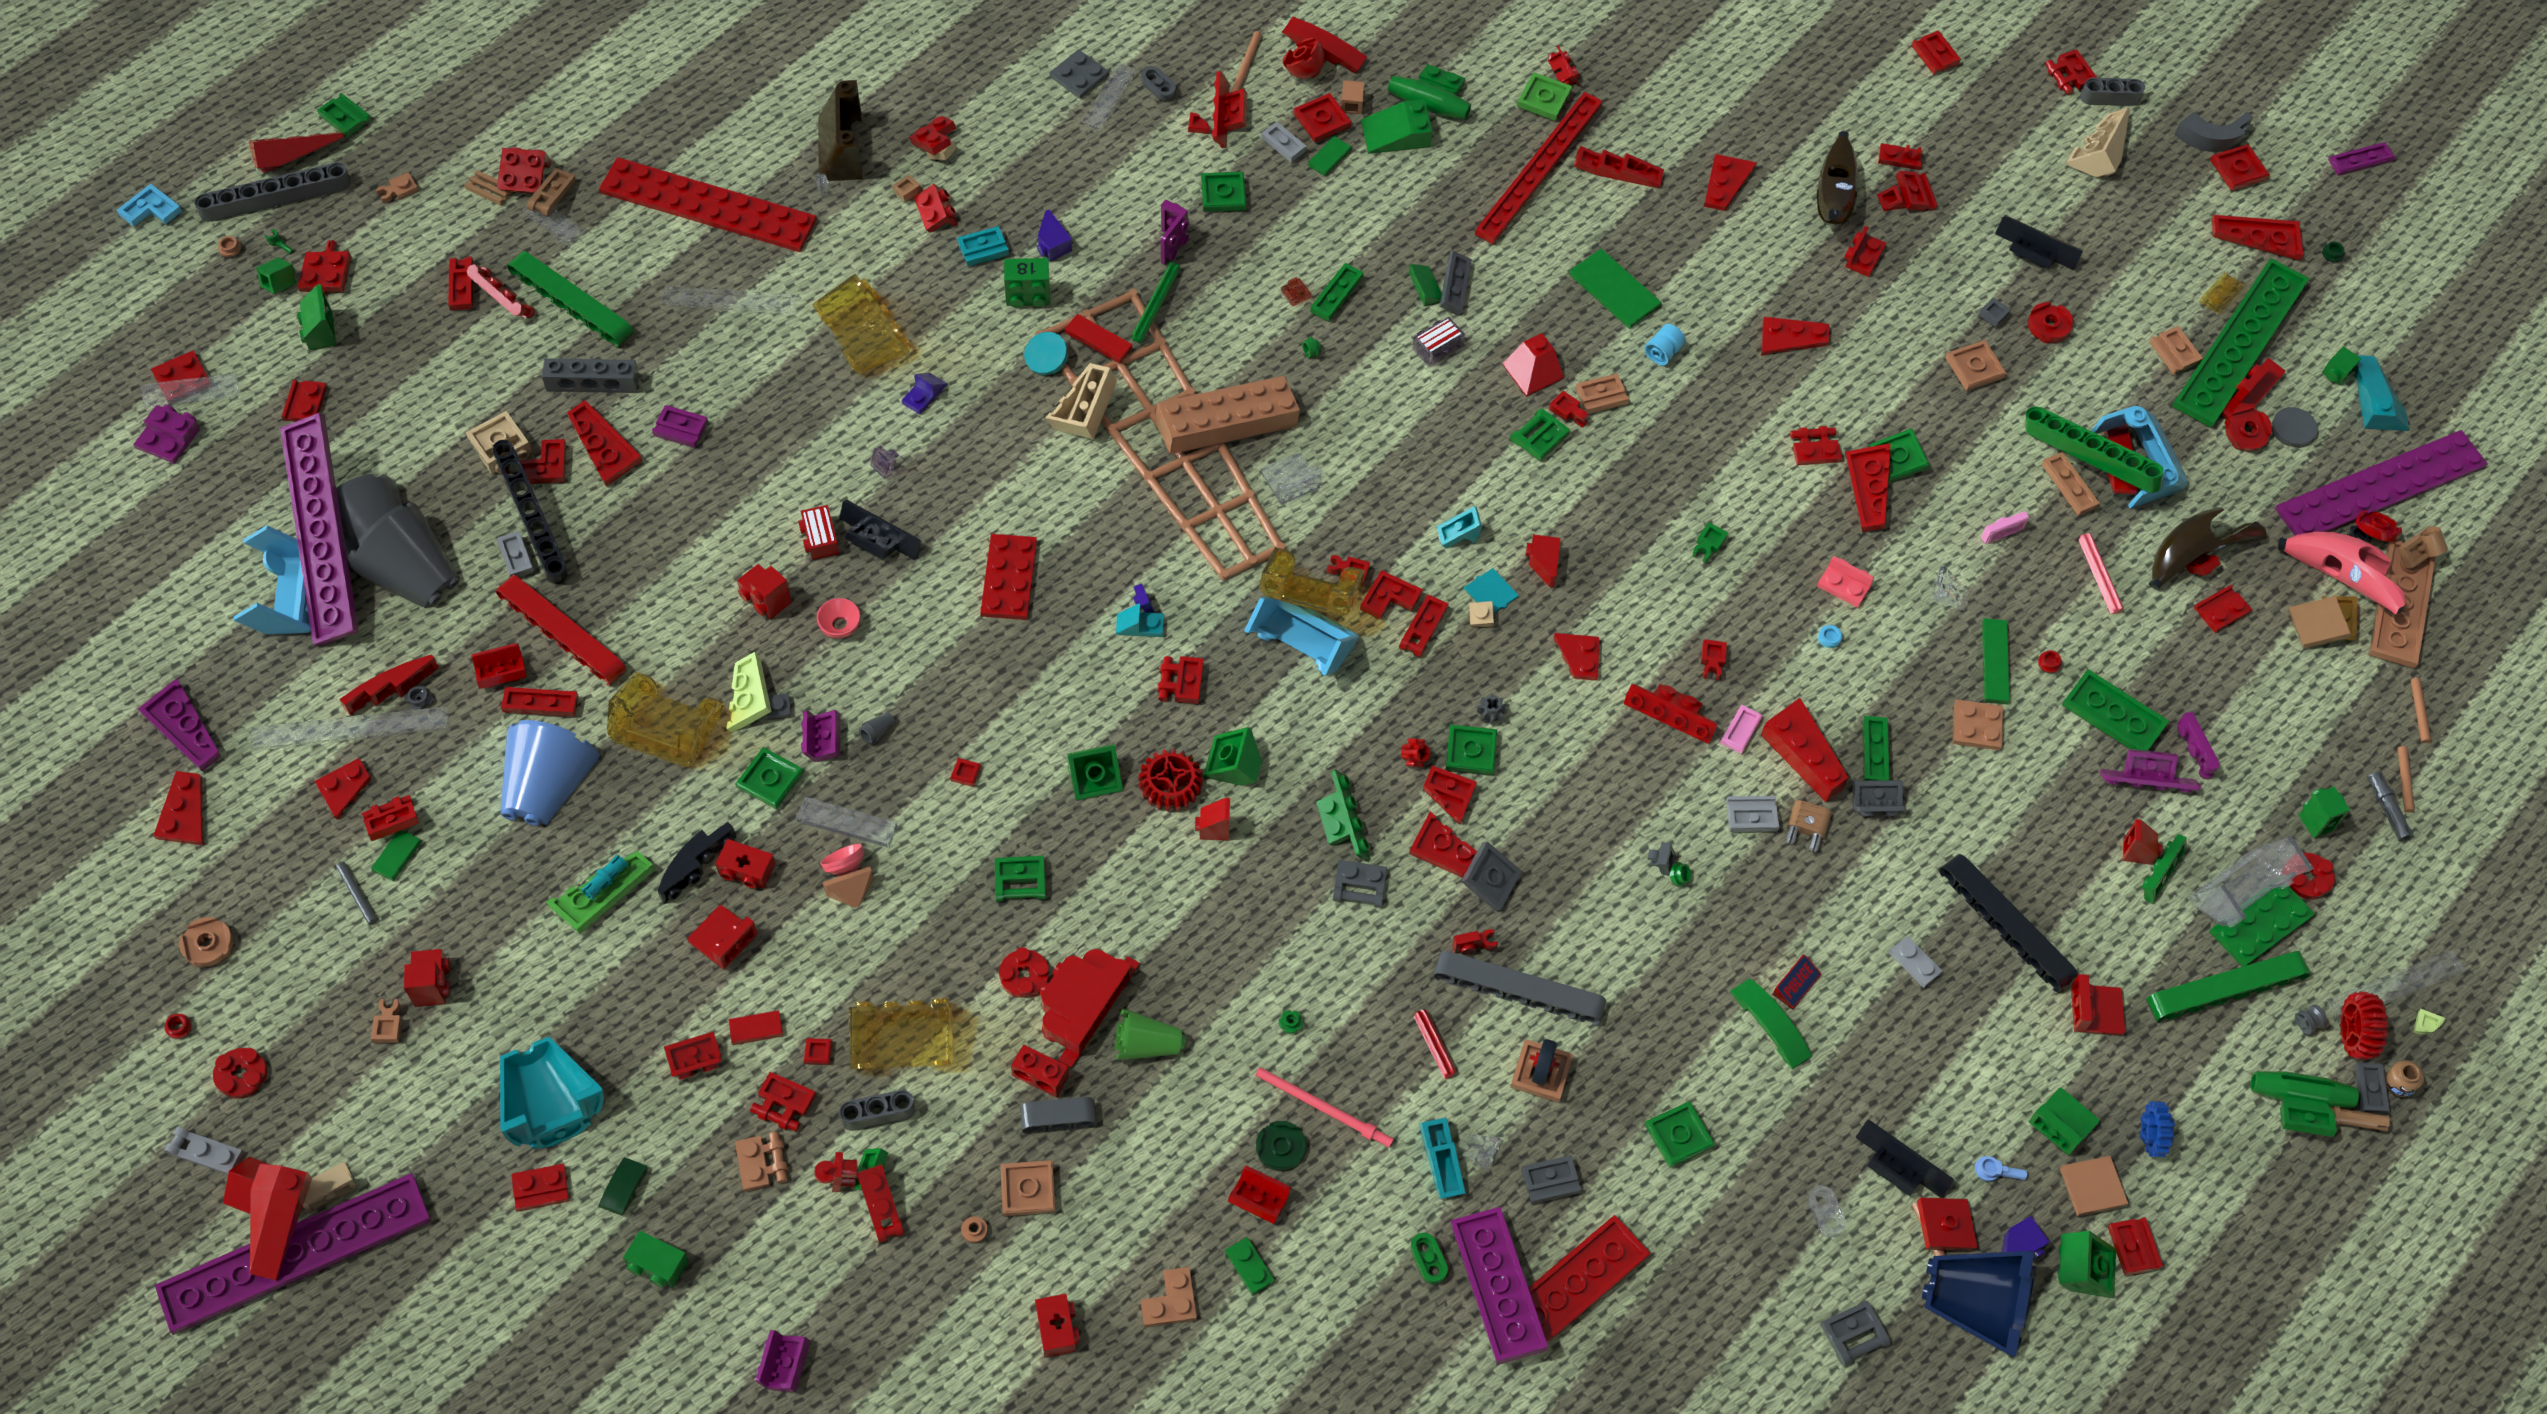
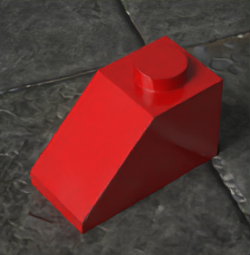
(1543, 557)
(1214, 821)
(2141, 844)

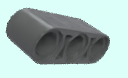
(2112, 91)
(864, 1107)
(1058, 1114)

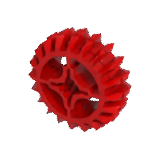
(1152, 786)
(2363, 1025)

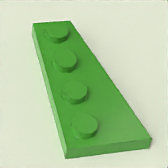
(581, 911)

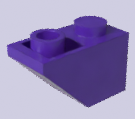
(2025, 1237)

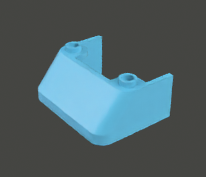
(2156, 447)
(290, 606)
(1304, 630)

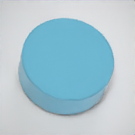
(1830, 636)

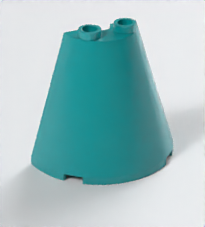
(545, 1096)

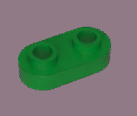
(1430, 1259)

